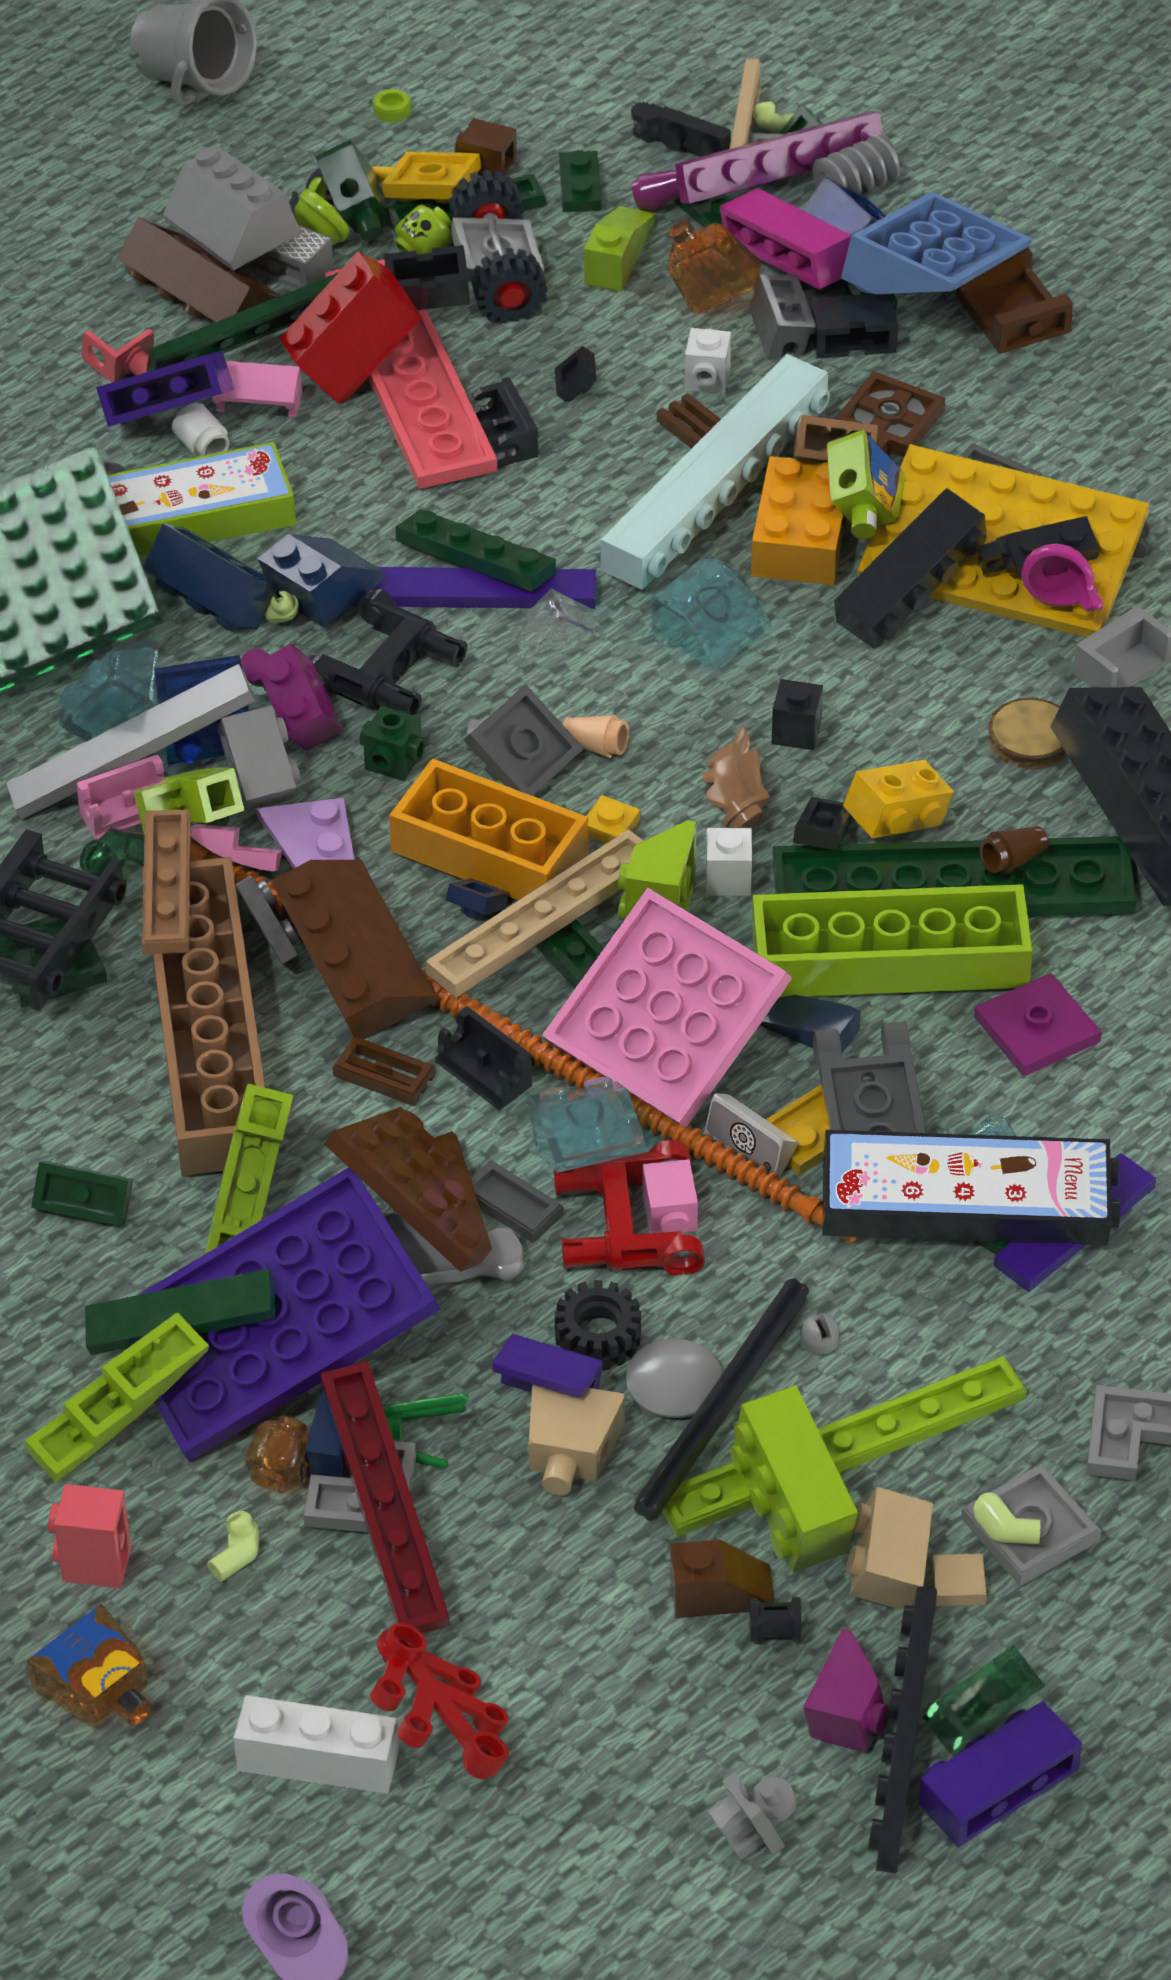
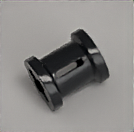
(775, 1619)

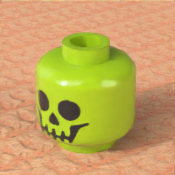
(423, 230)

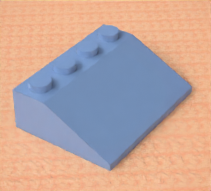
(928, 248)

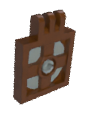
(898, 409)

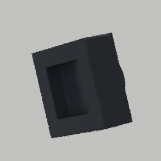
(575, 374)

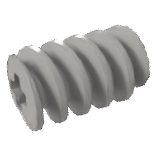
(860, 165)

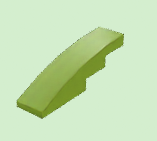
(117, 1397)

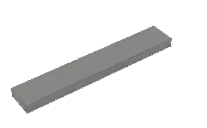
(131, 740)

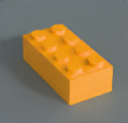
(485, 830)

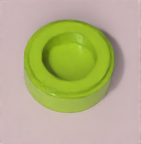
(392, 105)

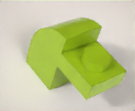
(206, 792)

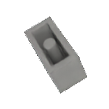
(258, 756)

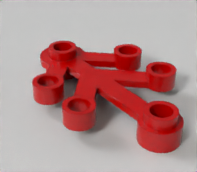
(403, 1652)

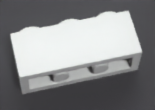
(316, 1744)

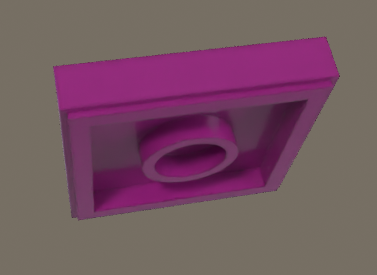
(1037, 1024)

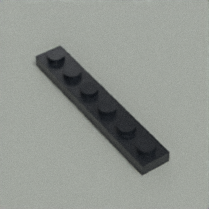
(900, 1746)

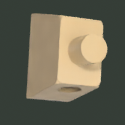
(572, 1435)

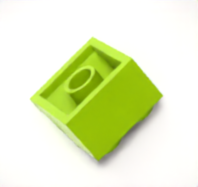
(663, 865)

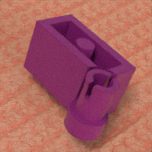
(294, 693)

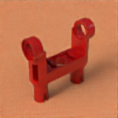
(619, 1246)

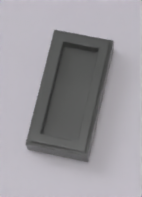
(515, 1201)

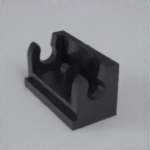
(506, 423)
(485, 1059)

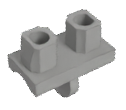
(749, 1818)

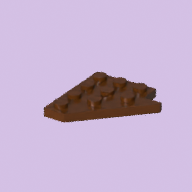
(419, 1179)

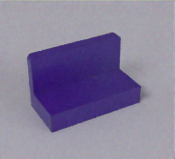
(533, 1362)

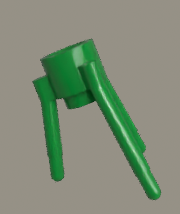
(426, 1407)

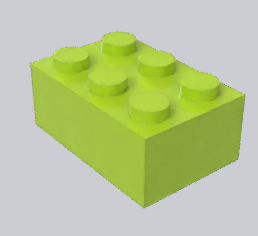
(793, 1479)

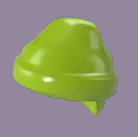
(318, 215)

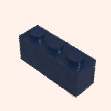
(209, 578)

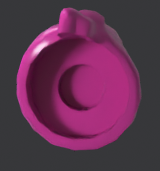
(1060, 577)

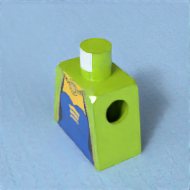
(864, 483)

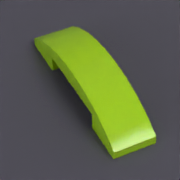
(249, 1163)

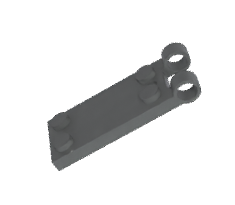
(882, 1105)

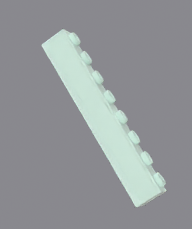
(713, 472)

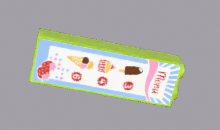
(207, 494)

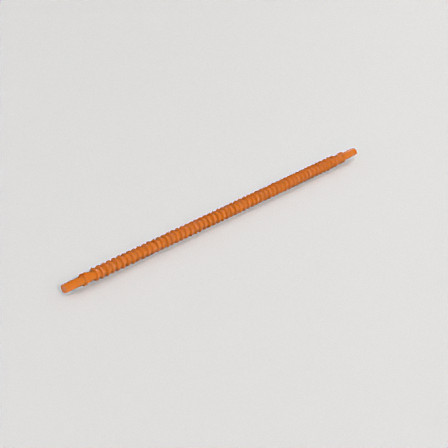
(575, 1072)

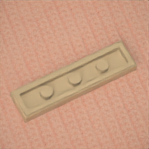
(748, 99)

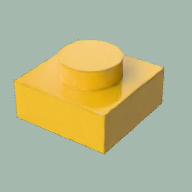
(611, 818)

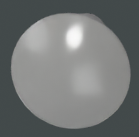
(671, 1377)

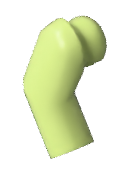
(768, 120)
(282, 608)
(1001, 1524)
(242, 1546)

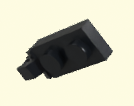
(1012, 549)

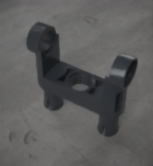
(408, 640)

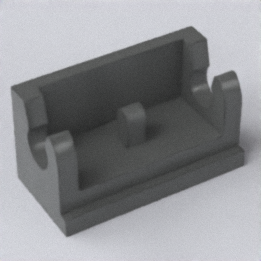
(781, 314)

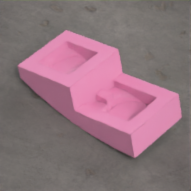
(224, 842)

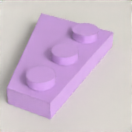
(309, 830)

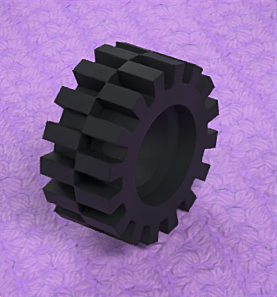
(604, 1304)

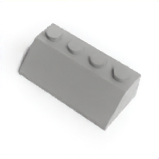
(229, 209)

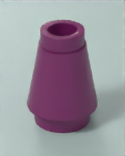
(655, 189)

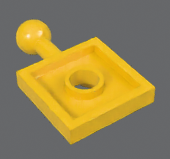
(427, 175)

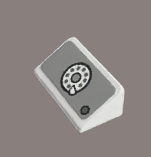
(749, 1133)

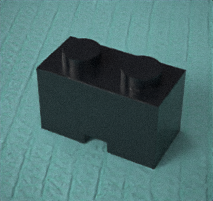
(432, 278)
(854, 324)

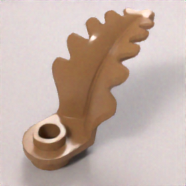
(737, 782)

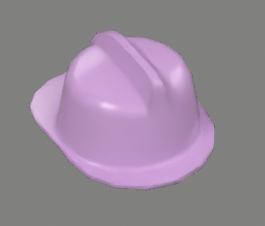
(295, 1928)

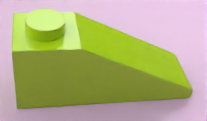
(616, 247)

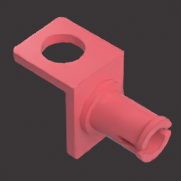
(126, 360)

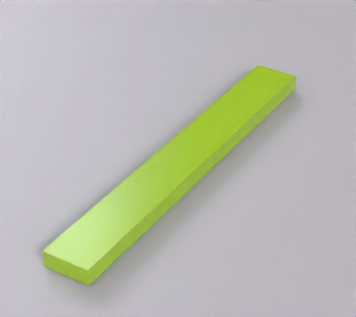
(860, 1438)

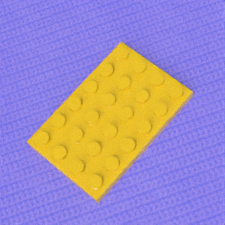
(1010, 505)

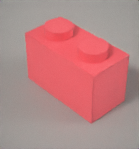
(91, 1535)

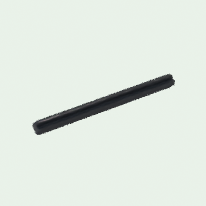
(721, 1400)

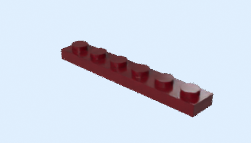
(384, 1498)

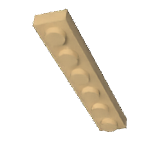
(532, 918)

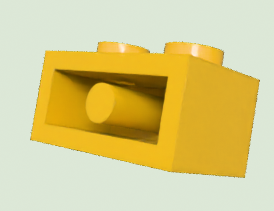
(898, 798)

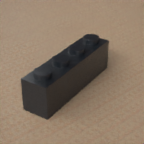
(911, 569)

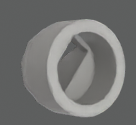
(811, 1335)

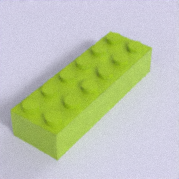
(896, 939)

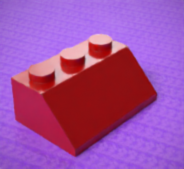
(351, 327)

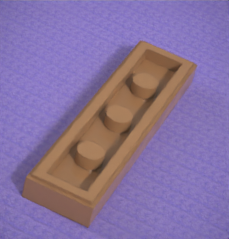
(166, 882)

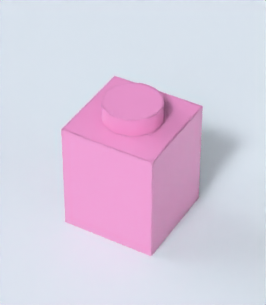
(670, 1197)

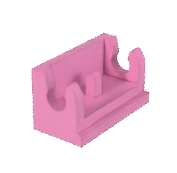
(263, 385)
(110, 799)

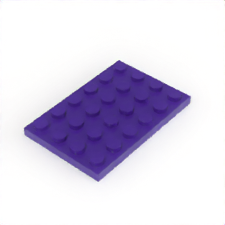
(337, 1297)

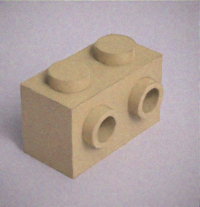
(890, 1548)

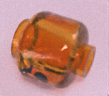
(278, 1454)

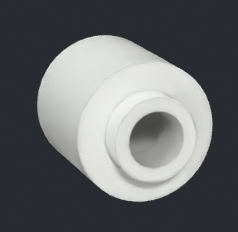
(200, 430)

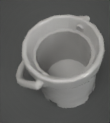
(196, 45)

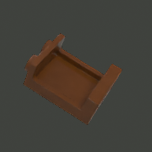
(1015, 305)

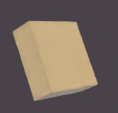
(959, 1579)

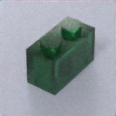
(983, 1700)

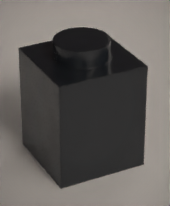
(797, 714)

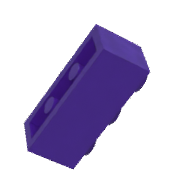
(165, 388)
(999, 1773)

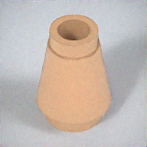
(599, 734)

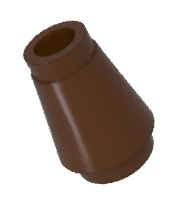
(1011, 848)

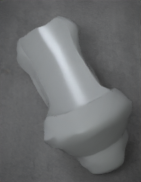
(502, 1262)

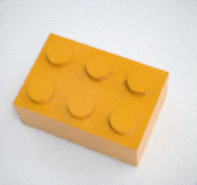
(797, 524)

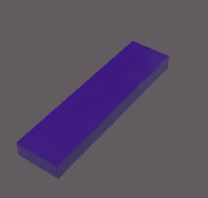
(1033, 1262)

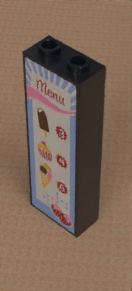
(969, 1187)

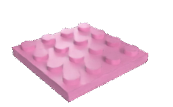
(667, 1007)

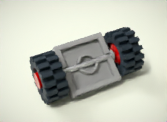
(498, 247)

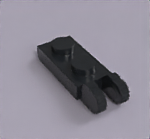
(678, 130)

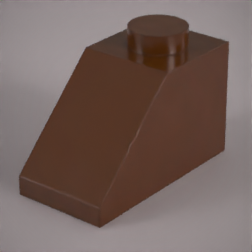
(716, 1579)

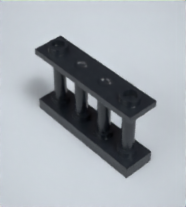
(17, 873)

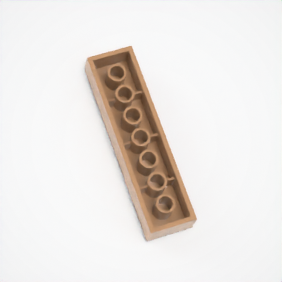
(208, 1021)

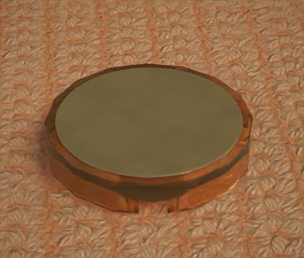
(1024, 735)

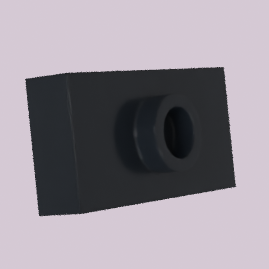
(822, 824)

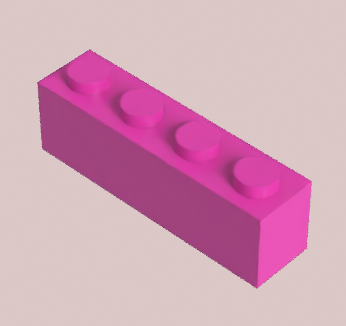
(787, 237)

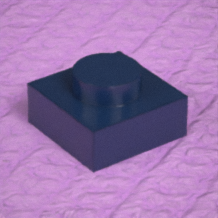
(476, 897)

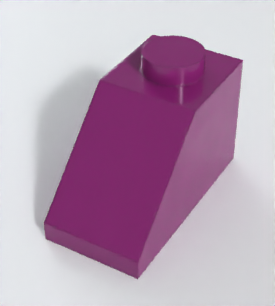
(846, 1698)

